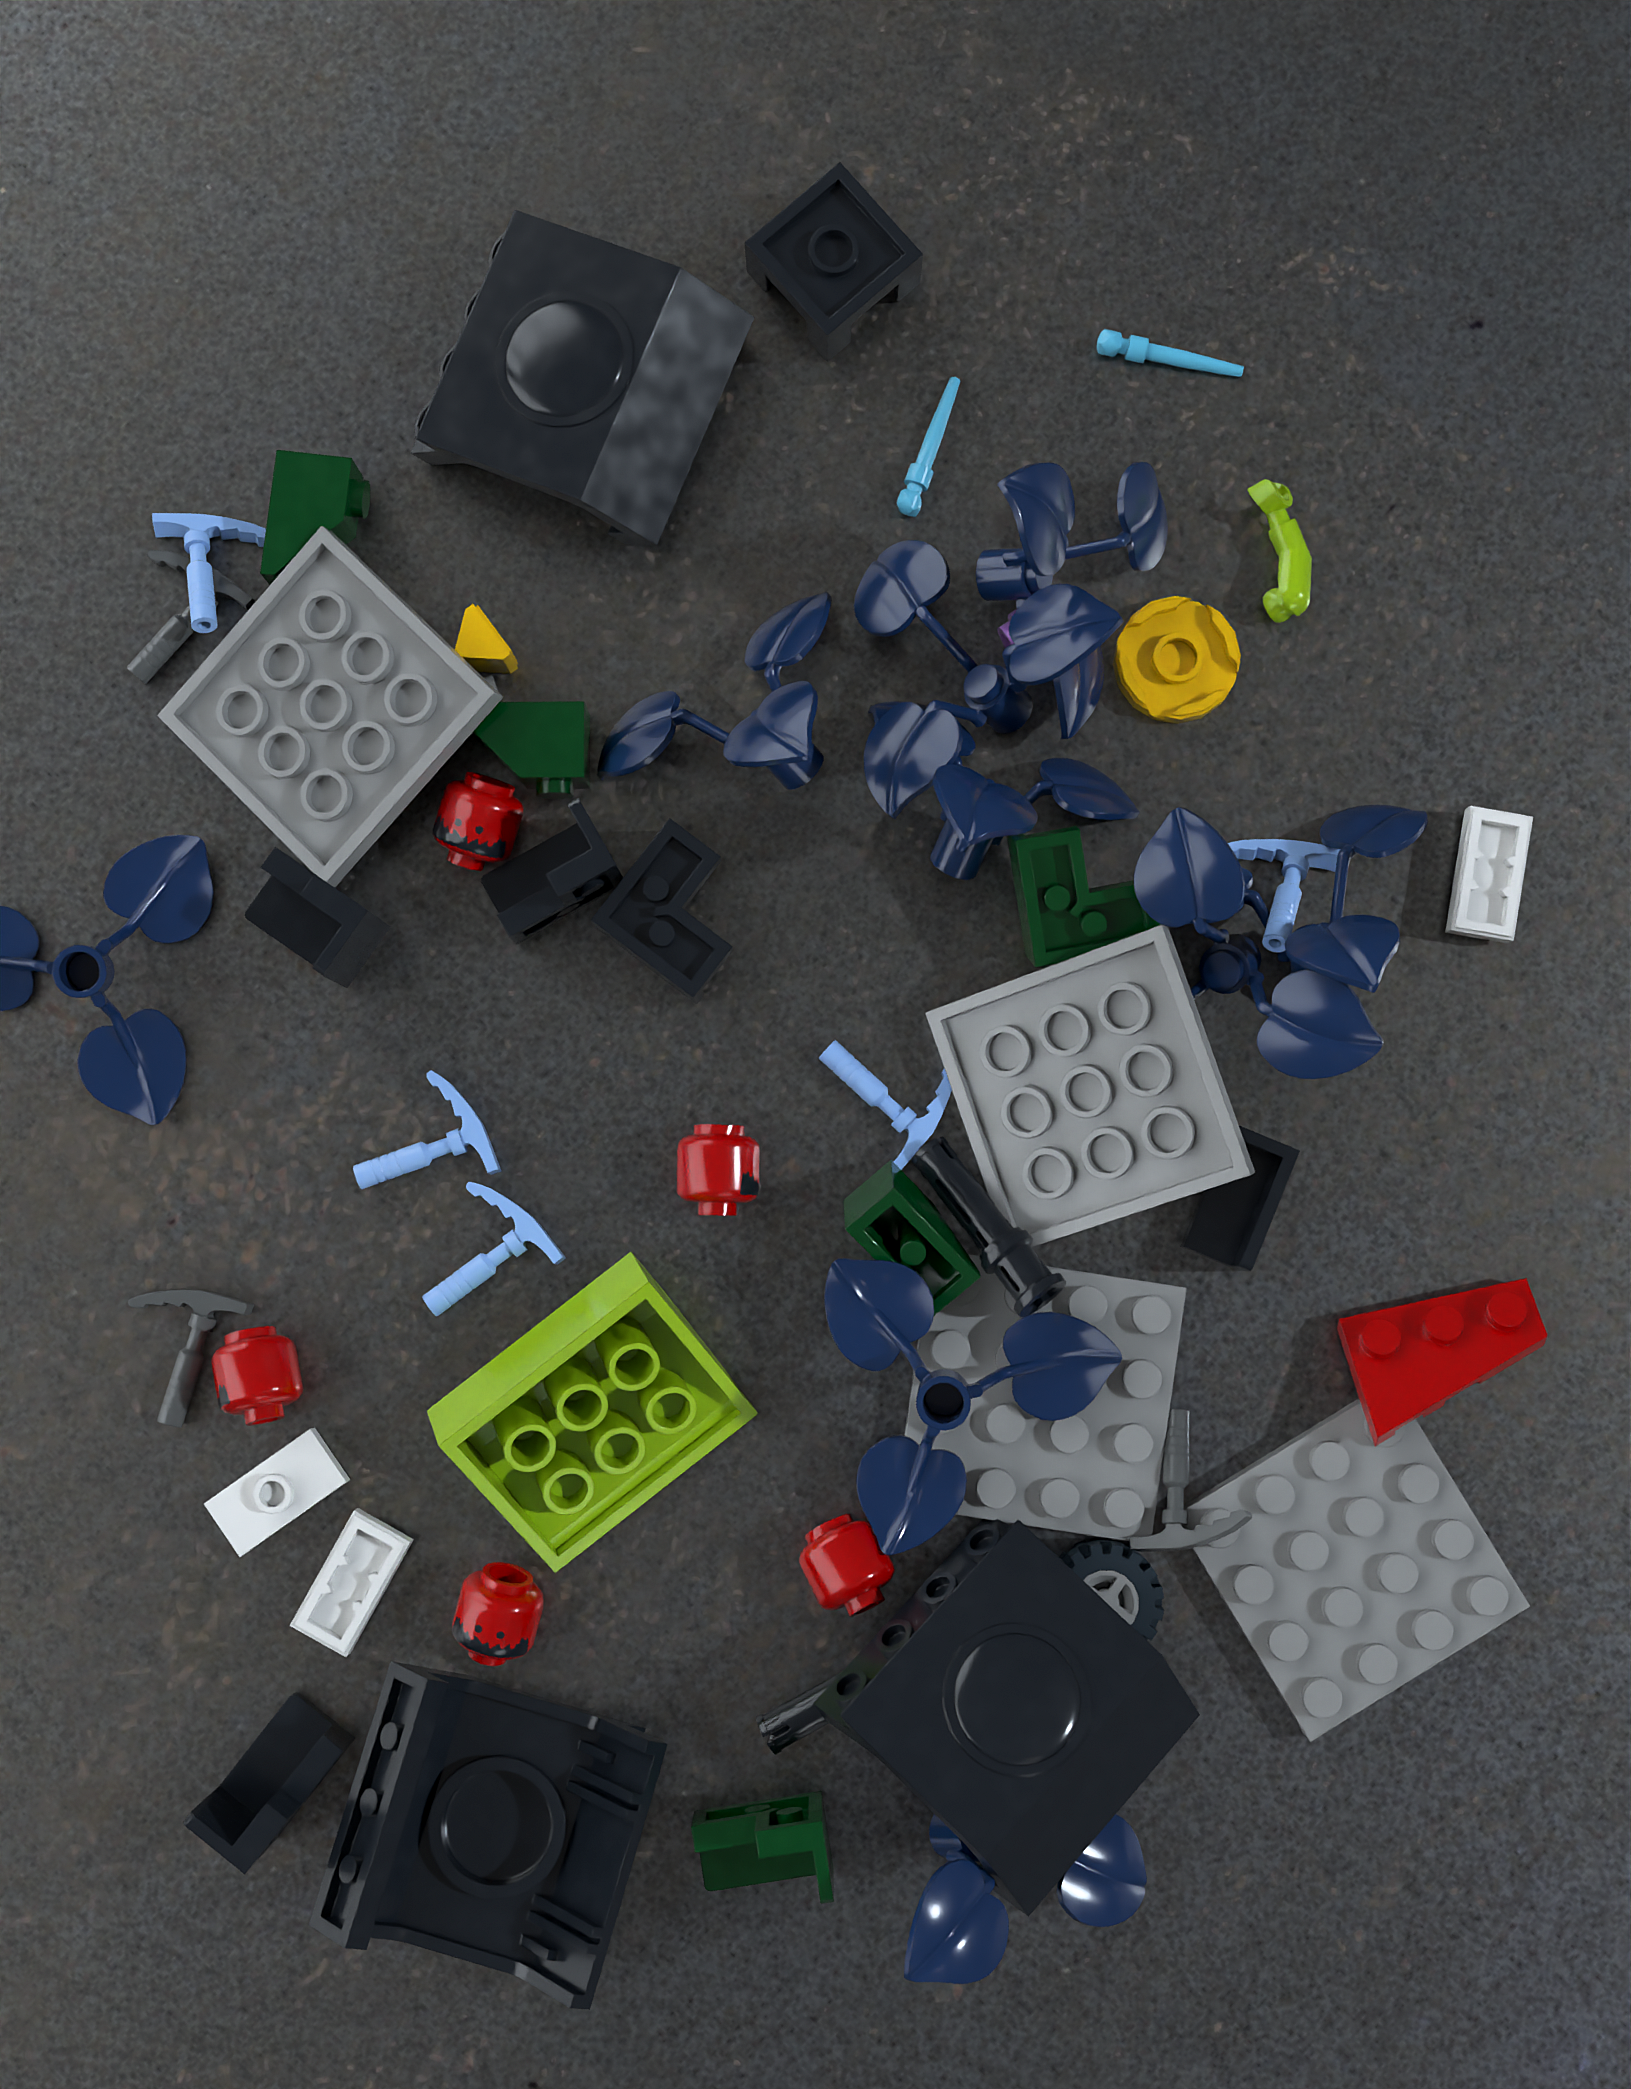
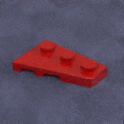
(1432, 1349)

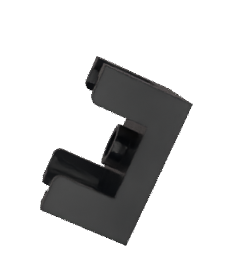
(833, 257)

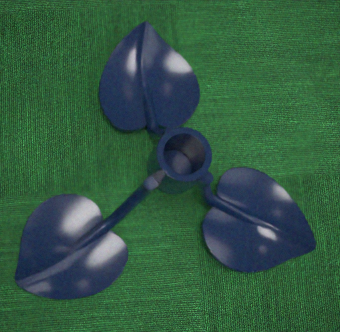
(1044, 516)
(1049, 636)
(772, 735)
(983, 811)
(1351, 946)
(1313, 1020)
(141, 1060)
(873, 1316)
(965, 1929)

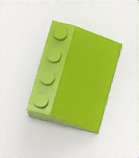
(590, 1413)

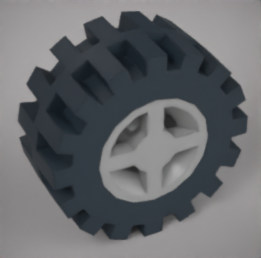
(1134, 1586)

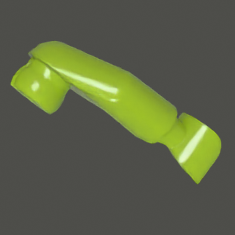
(1294, 561)

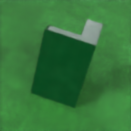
(1056, 905)
(765, 1843)

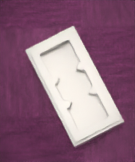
(1489, 874)
(276, 1491)
(351, 1582)

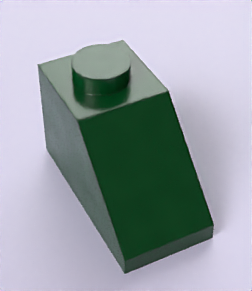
(306, 495)
(541, 744)
(905, 1227)

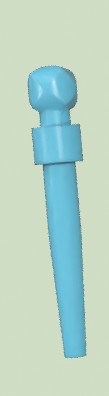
(1139, 349)
(920, 472)

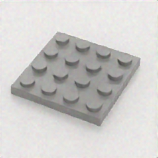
(329, 706)
(1090, 1089)
(1073, 1473)
(1352, 1565)

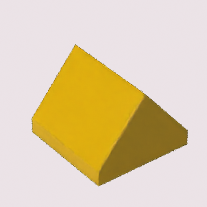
(483, 645)

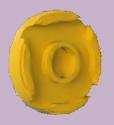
(1176, 659)

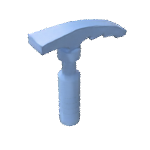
(197, 531)
(1296, 859)
(876, 1094)
(421, 1154)
(484, 1265)

